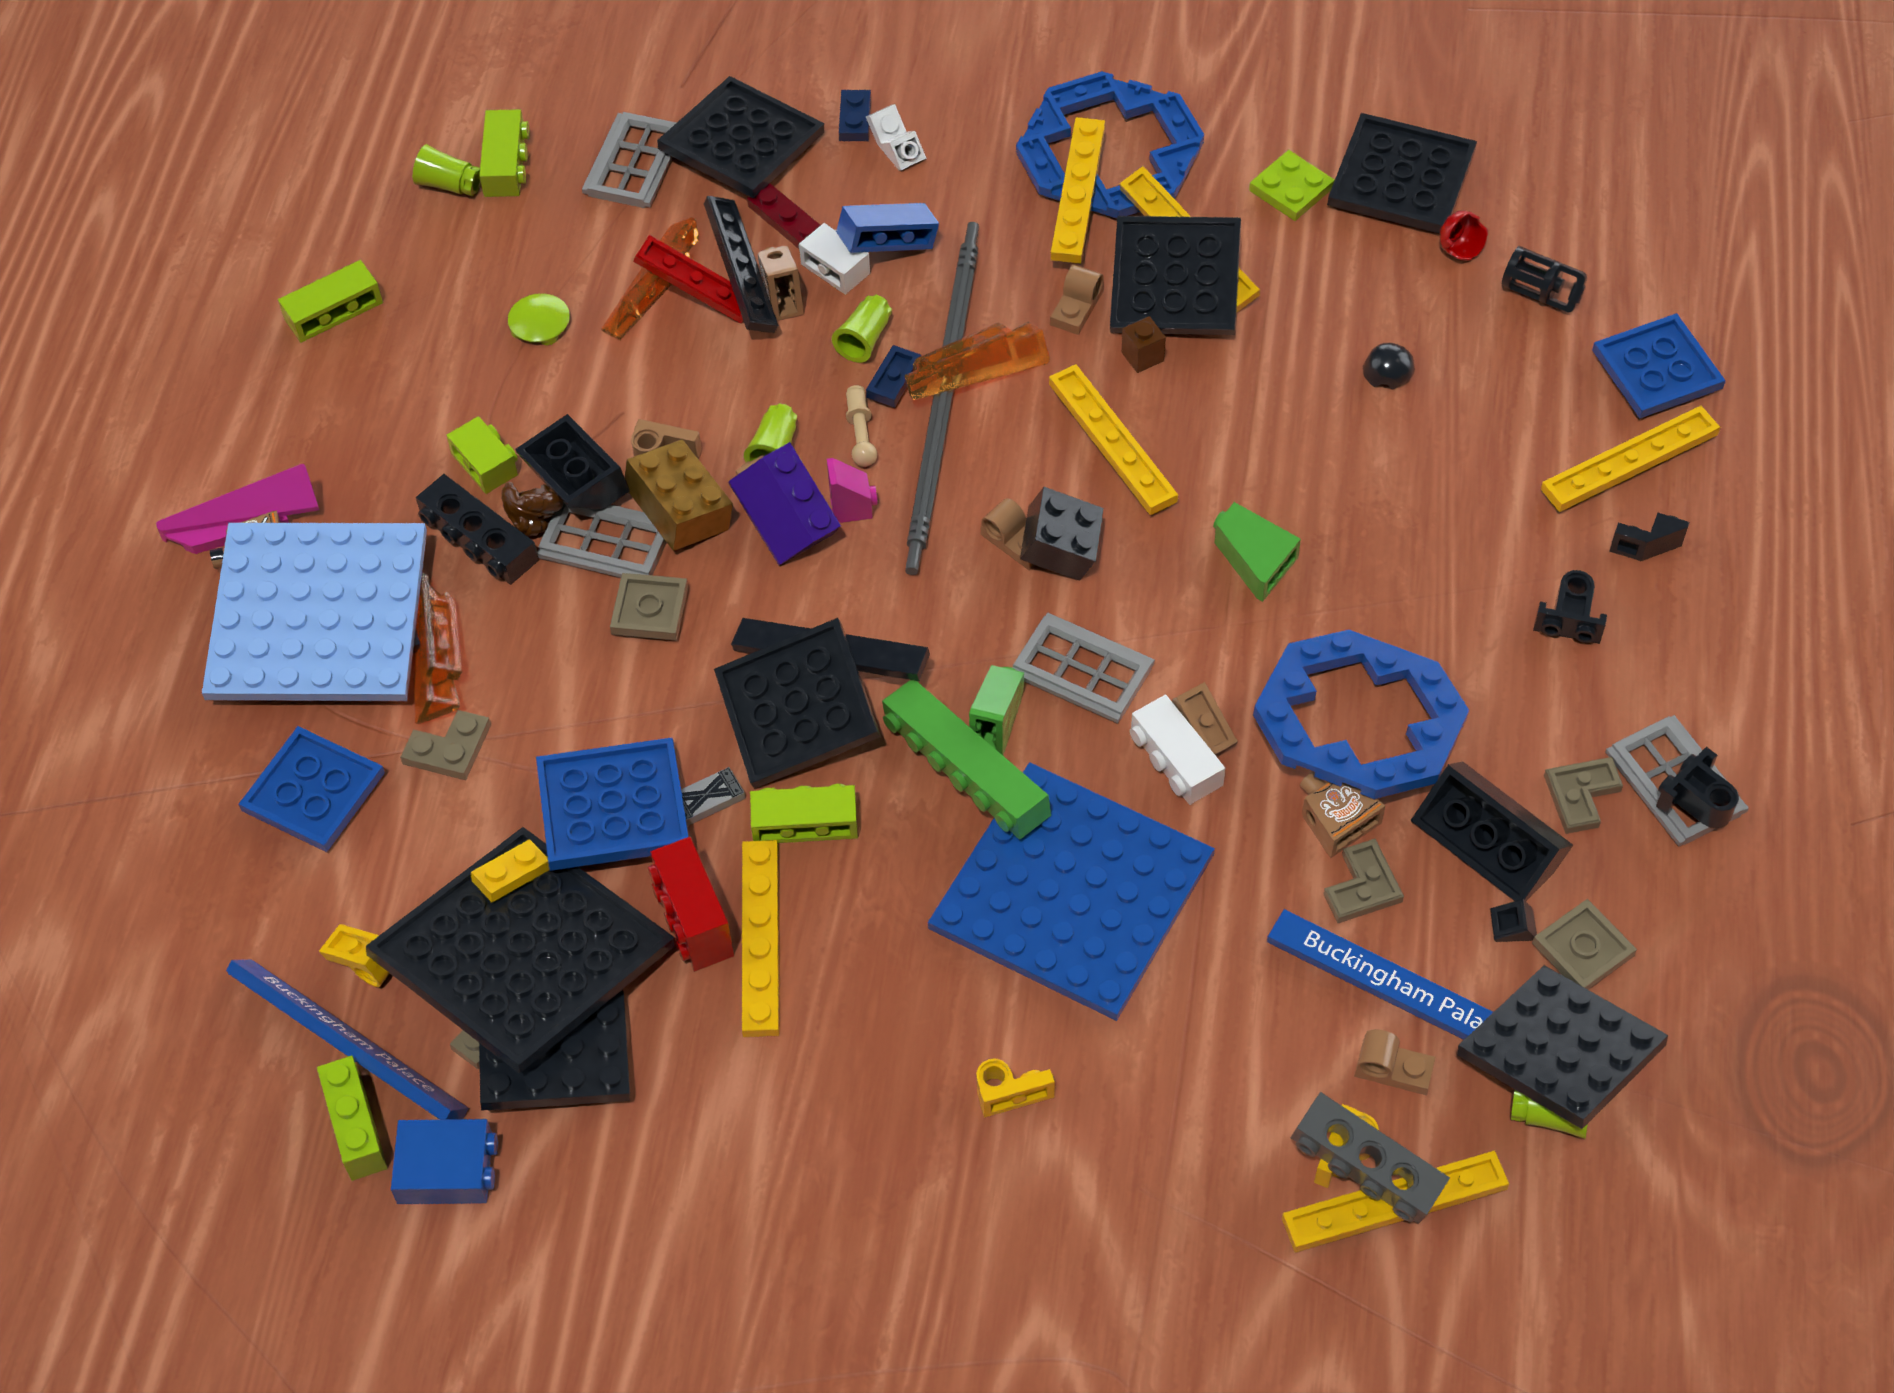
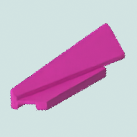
(206, 524)

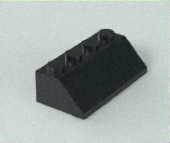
(1491, 832)

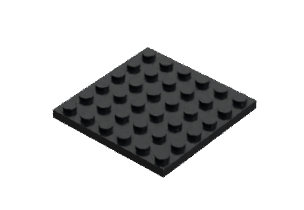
(522, 965)

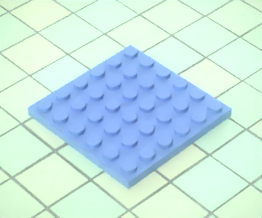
(316, 612)

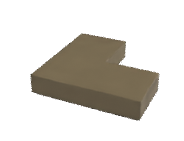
(1575, 786)
(1371, 886)

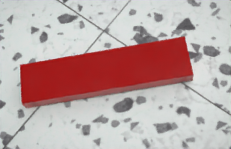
(689, 276)

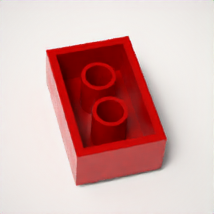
(690, 904)

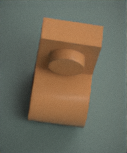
(1080, 295)
(652, 435)
(1005, 529)
(1205, 717)
(1393, 1066)

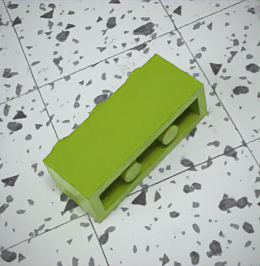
(503, 153)
(330, 301)
(804, 814)
(351, 1118)

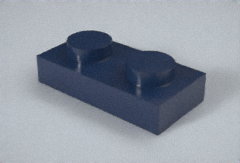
(853, 111)
(889, 379)

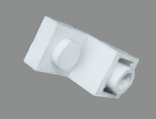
(891, 136)

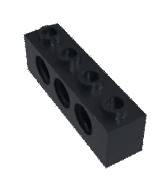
(476, 529)

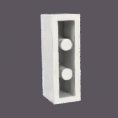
(1177, 750)

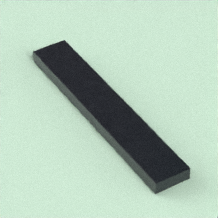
(740, 265)
(870, 654)

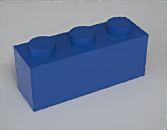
(887, 227)

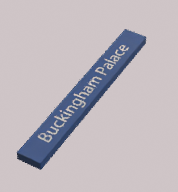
(1377, 975)
(347, 1040)

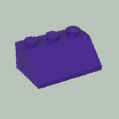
(784, 504)

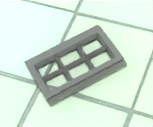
(608, 152)
(597, 562)
(1093, 642)
(1644, 786)

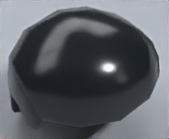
(1389, 365)

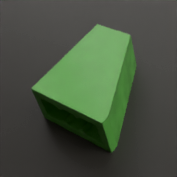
(1255, 548)
(997, 706)

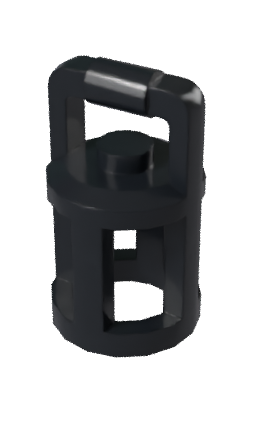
(1548, 281)

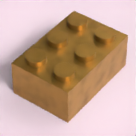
(678, 494)

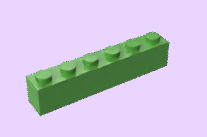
(966, 759)

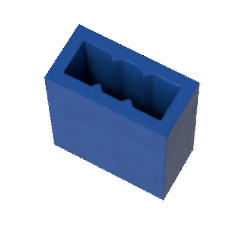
(443, 1161)

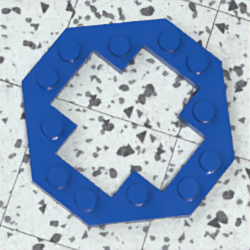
(1132, 99)
(1336, 761)

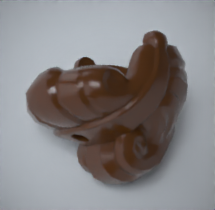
(530, 508)

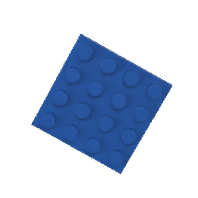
(610, 803)

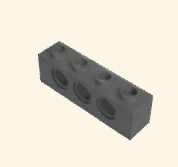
(1391, 1159)

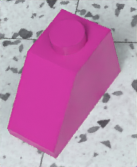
(850, 492)

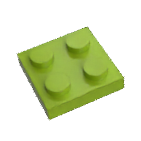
(1291, 185)

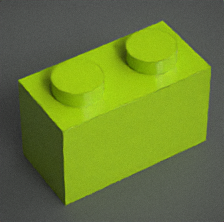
(483, 454)

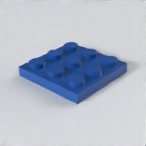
(1658, 365)
(312, 788)

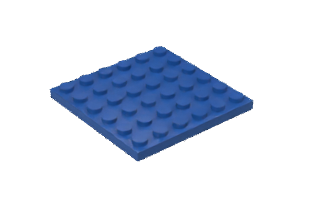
(1076, 896)

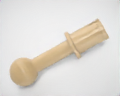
(863, 452)

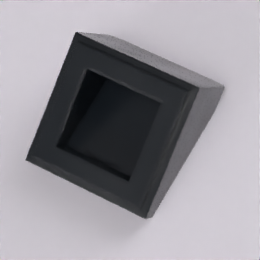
(1513, 922)

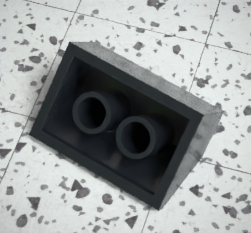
(574, 466)

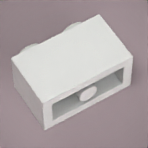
(831, 260)

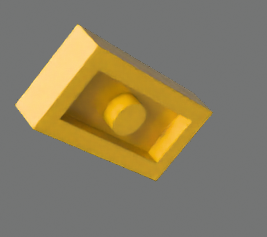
(510, 870)

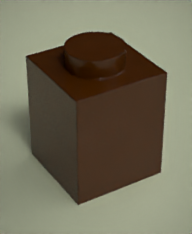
(1143, 344)

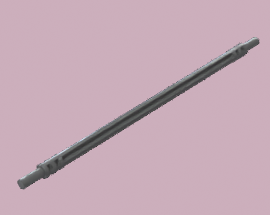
(941, 405)

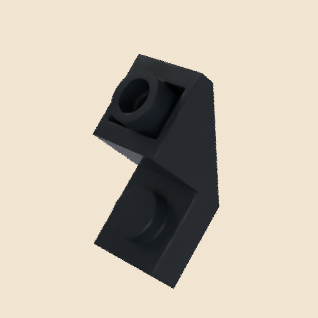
(1666, 534)

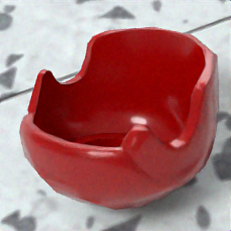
(1463, 235)

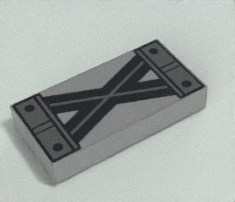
(711, 795)

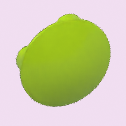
(538, 318)

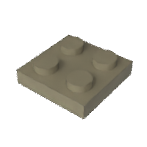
(649, 606)
(1584, 945)

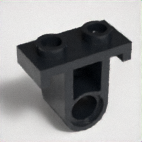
(1572, 611)
(1698, 789)

